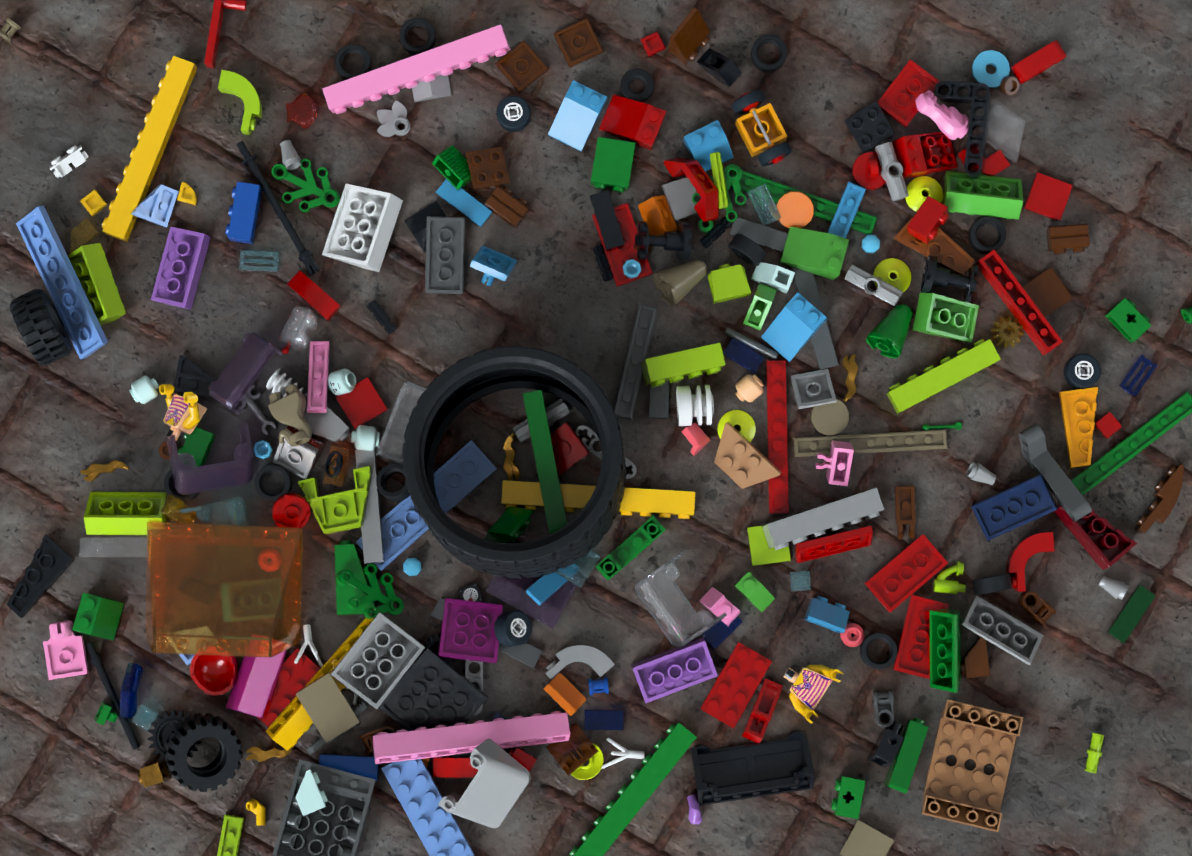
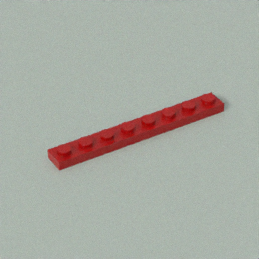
(777, 435)

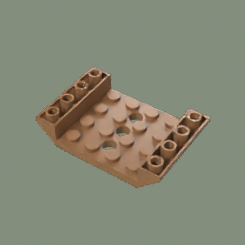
(966, 794)

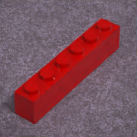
(1018, 302)

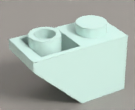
(773, 276)
(309, 795)

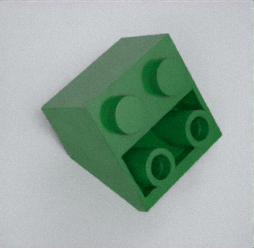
(509, 525)

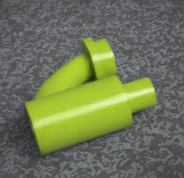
(949, 586)

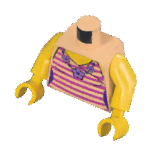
(182, 412)
(809, 687)

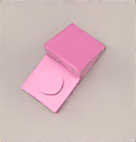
(718, 604)

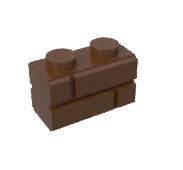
(507, 207)
(1068, 238)

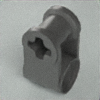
(883, 706)

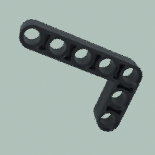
(974, 122)

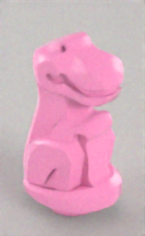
(949, 119)

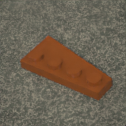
(943, 247)

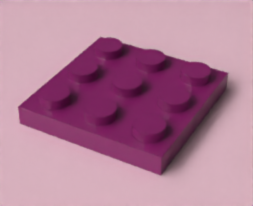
(469, 630)

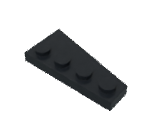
(44, 570)

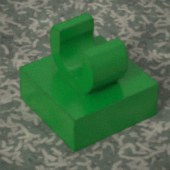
(104, 713)

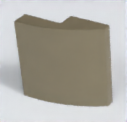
(866, 842)

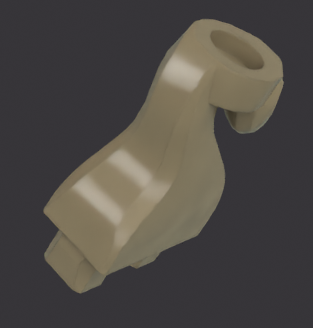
(291, 412)

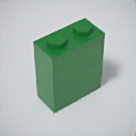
(612, 164)

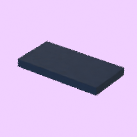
(1014, 507)

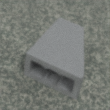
(327, 425)

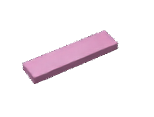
(318, 377)

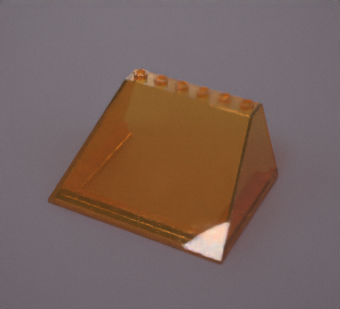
(223, 589)

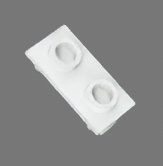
(62, 166)

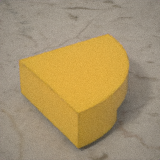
(187, 194)

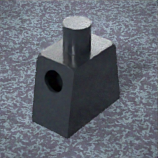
(882, 751)

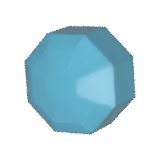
(870, 244)
(631, 268)
(263, 449)
(412, 567)

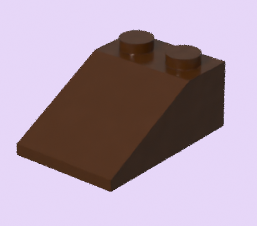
(689, 37)

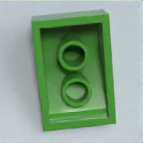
(814, 252)
(945, 317)

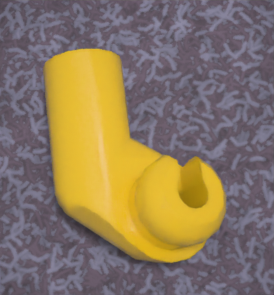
(259, 810)

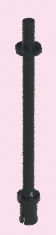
(304, 255)

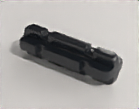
(716, 232)
(603, 262)
(381, 317)

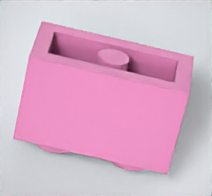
(837, 463)

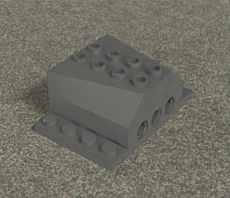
(333, 829)

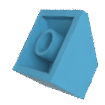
(707, 141)
(827, 615)

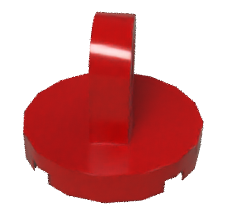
(867, 171)

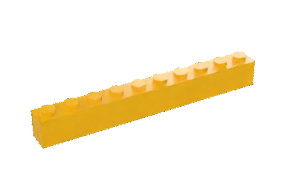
(150, 147)
(577, 496)

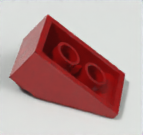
(633, 121)

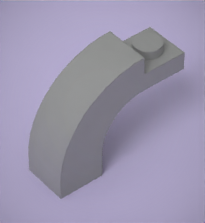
(580, 653)

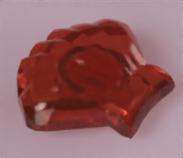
(302, 111)

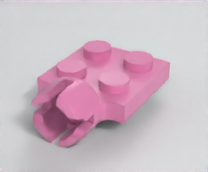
(65, 651)

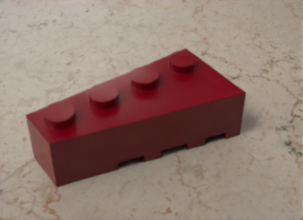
(1097, 537)

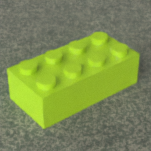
(683, 364)

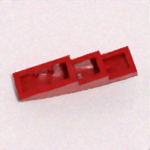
(453, 767)

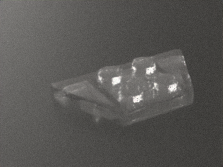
(1004, 129)

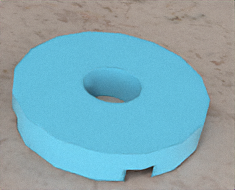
(990, 58)

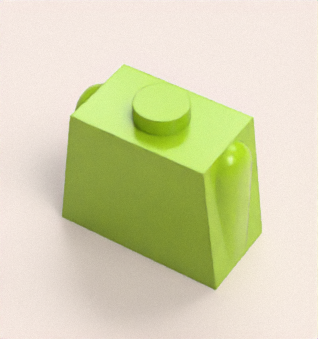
(728, 283)

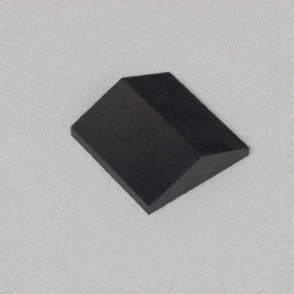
(418, 221)

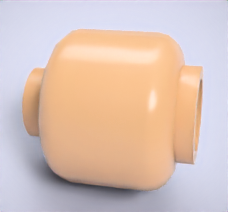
(749, 388)

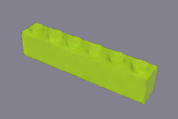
(943, 376)

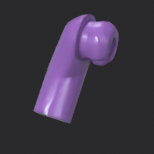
(694, 810)

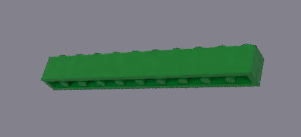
(637, 792)

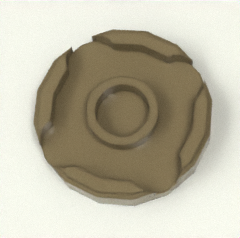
(830, 418)

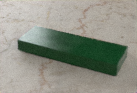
(1131, 614)

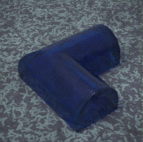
(129, 690)

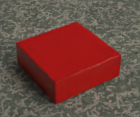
(653, 44)
(1108, 425)

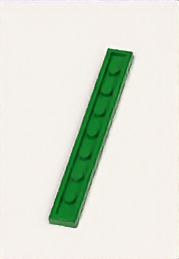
(823, 208)
(1133, 444)
(545, 460)

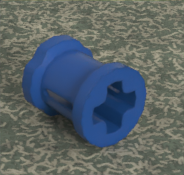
(598, 686)

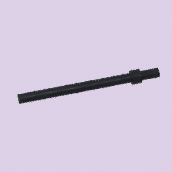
(96, 660)

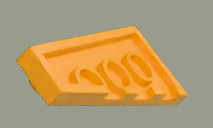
(1078, 419)

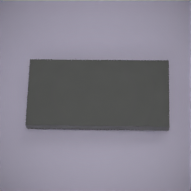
(444, 255)

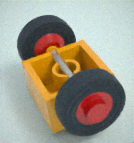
(761, 129)

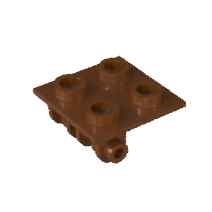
(487, 168)
(574, 752)

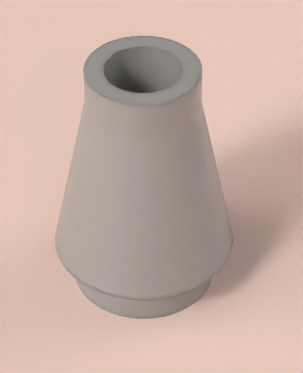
(289, 155)
(979, 473)
(1114, 587)

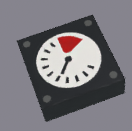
(471, 593)

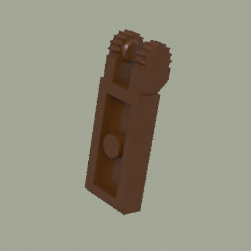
(905, 509)

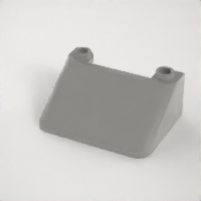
(492, 789)

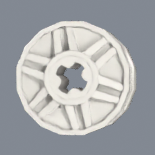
(694, 405)

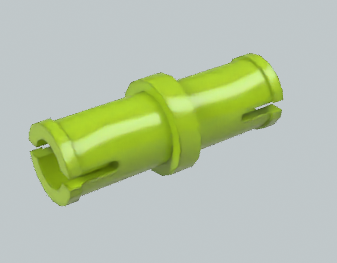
(1094, 752)

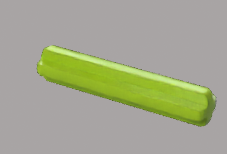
(719, 180)

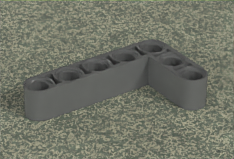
(1036, 454)

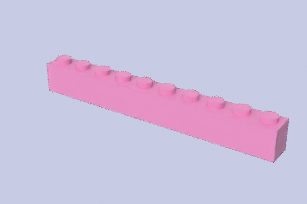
(416, 69)
(464, 737)

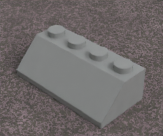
(1001, 629)

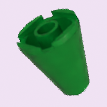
(891, 332)

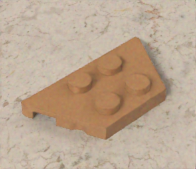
(742, 460)

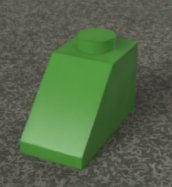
(760, 306)
(754, 591)

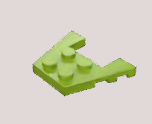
(342, 509)

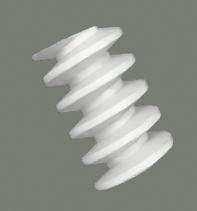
(279, 383)

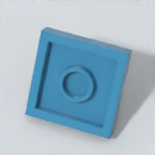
(493, 265)

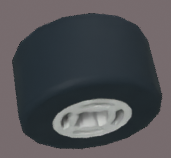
(513, 120)
(1075, 371)
(513, 628)

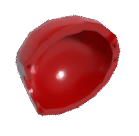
(214, 673)

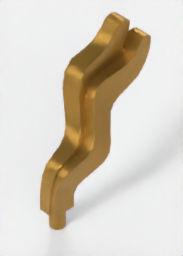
(851, 369)
(509, 464)
(96, 469)
(261, 755)

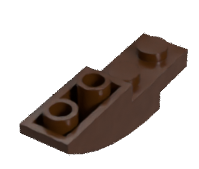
(1167, 493)

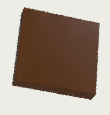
(578, 42)
(521, 66)
(1047, 292)

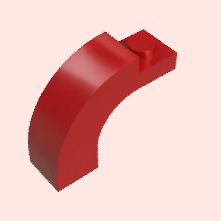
(1022, 552)

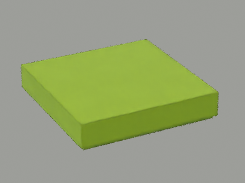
(760, 550)

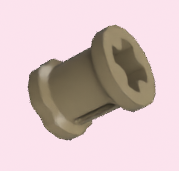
(14, 27)

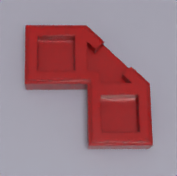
(992, 165)

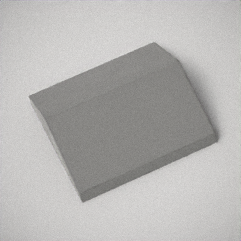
(434, 89)
(813, 389)

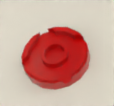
(291, 511)

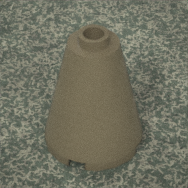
(679, 280)

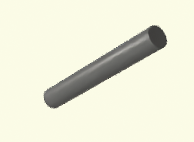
(751, 343)

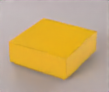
(93, 202)

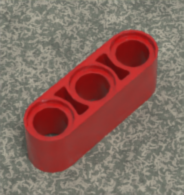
(1038, 62)

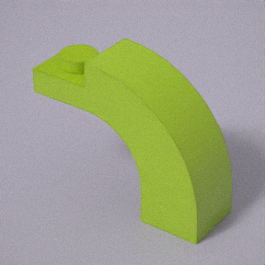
(238, 85)

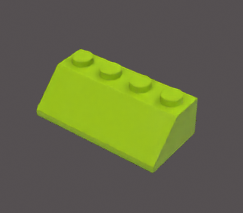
(97, 282)
(123, 512)

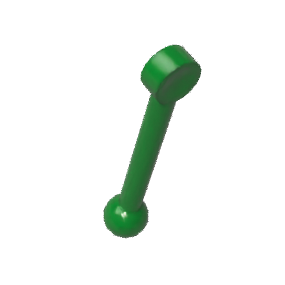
(957, 426)

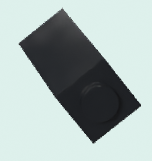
(720, 67)

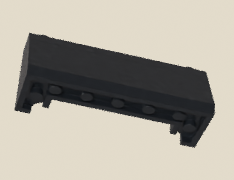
(752, 769)

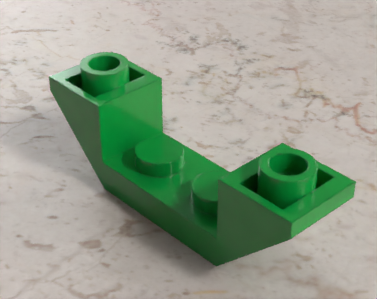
(630, 548)

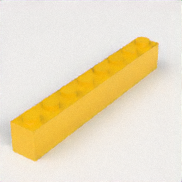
(294, 719)

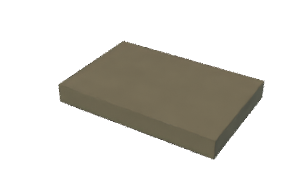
(327, 707)

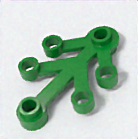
(308, 187)
(738, 192)
(373, 592)

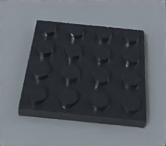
(432, 695)

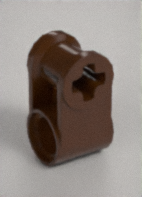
(1039, 609)
(367, 738)

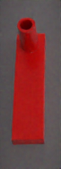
(215, 27)

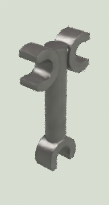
(248, 399)

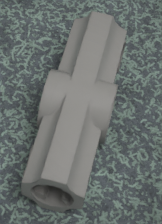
(889, 160)
(884, 291)
(554, 412)

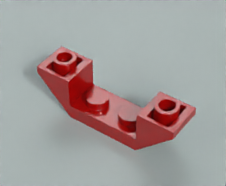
(708, 204)

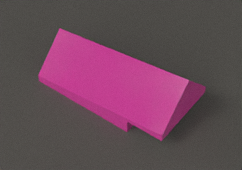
(255, 684)

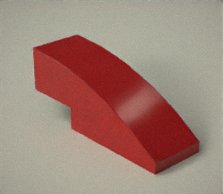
(314, 295)
(762, 711)

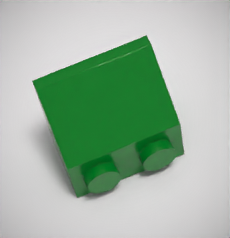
(98, 616)

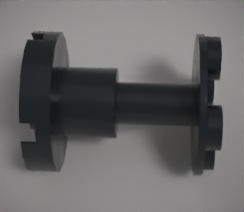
(670, 241)
(941, 277)

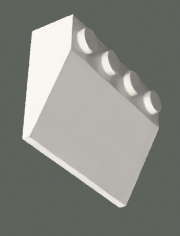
(362, 227)

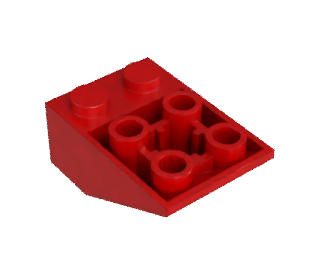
(924, 154)

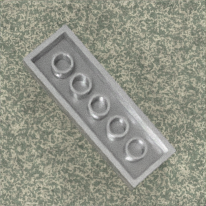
(825, 517)

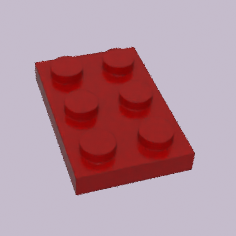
(901, 95)

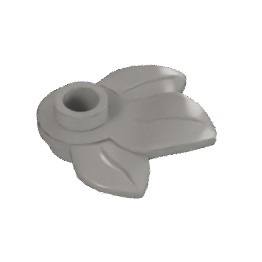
(391, 119)

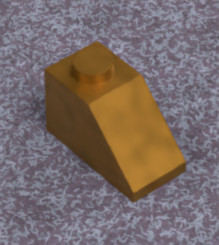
(153, 774)

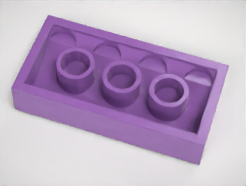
(180, 268)
(674, 670)

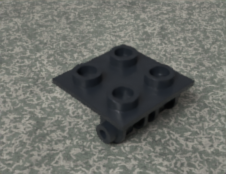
(870, 127)

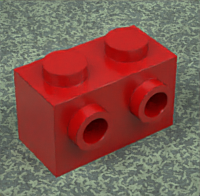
(928, 220)

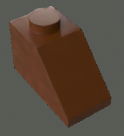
(975, 660)

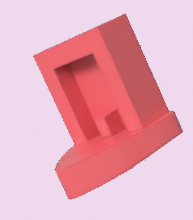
(696, 437)

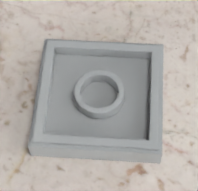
(679, 198)
(296, 458)

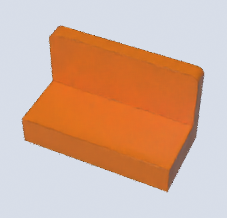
(657, 215)
(565, 694)

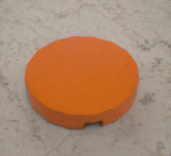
(795, 209)

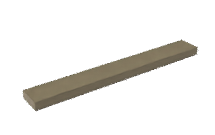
(873, 442)

